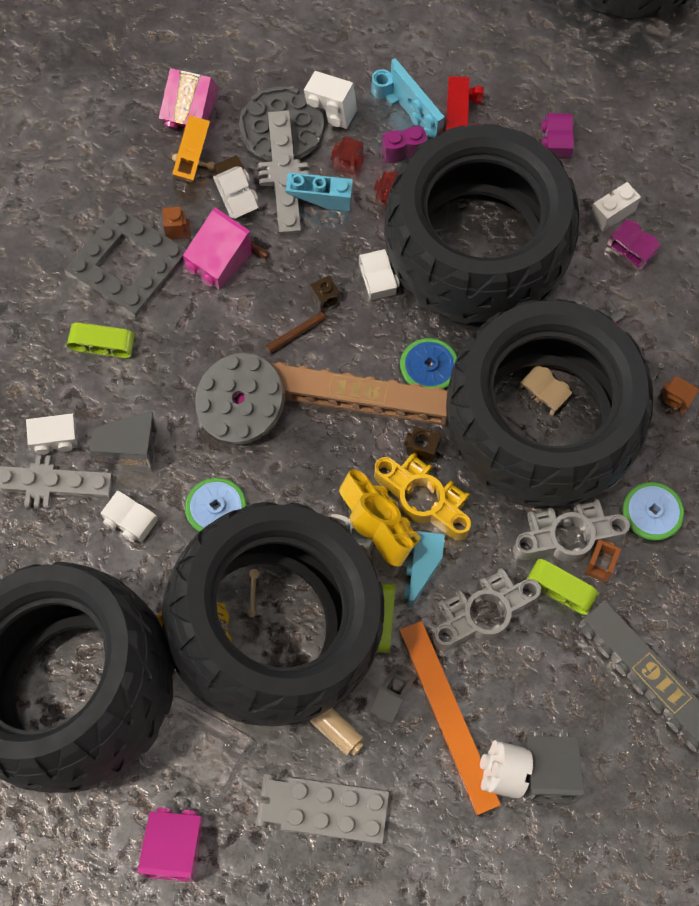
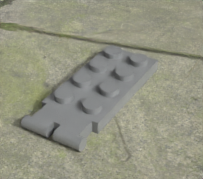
(324, 809)

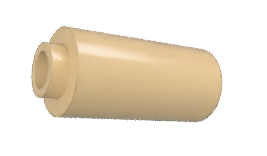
(339, 732)

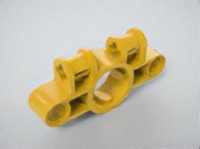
(416, 473)
(378, 517)

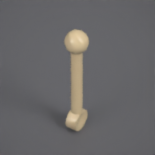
(210, 166)
(254, 574)

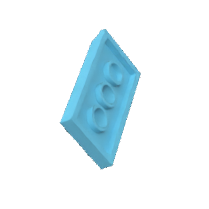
(401, 88)

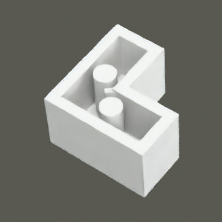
(334, 96)

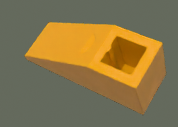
(190, 149)

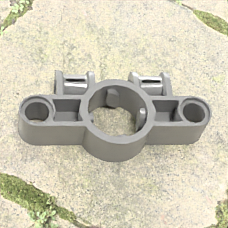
(586, 516)
(496, 589)

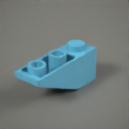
(323, 191)
(425, 562)

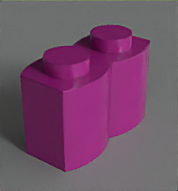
(558, 133)
(402, 144)
(634, 243)

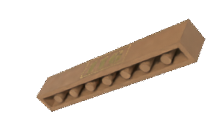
(363, 394)

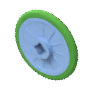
(206, 495)
(645, 522)

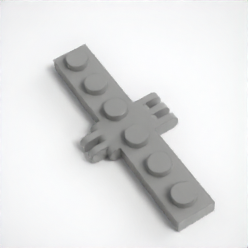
(277, 171)
(43, 480)

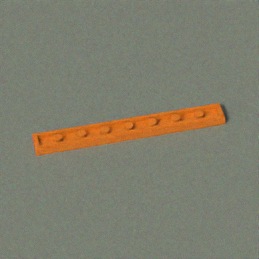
(448, 716)

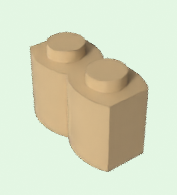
(546, 388)

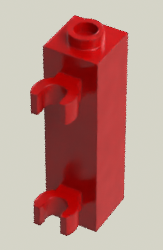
(458, 101)

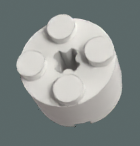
(506, 769)

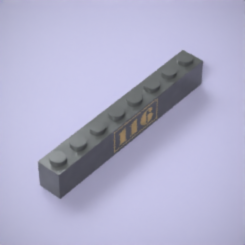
(645, 670)

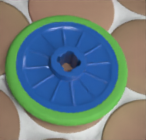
(427, 351)

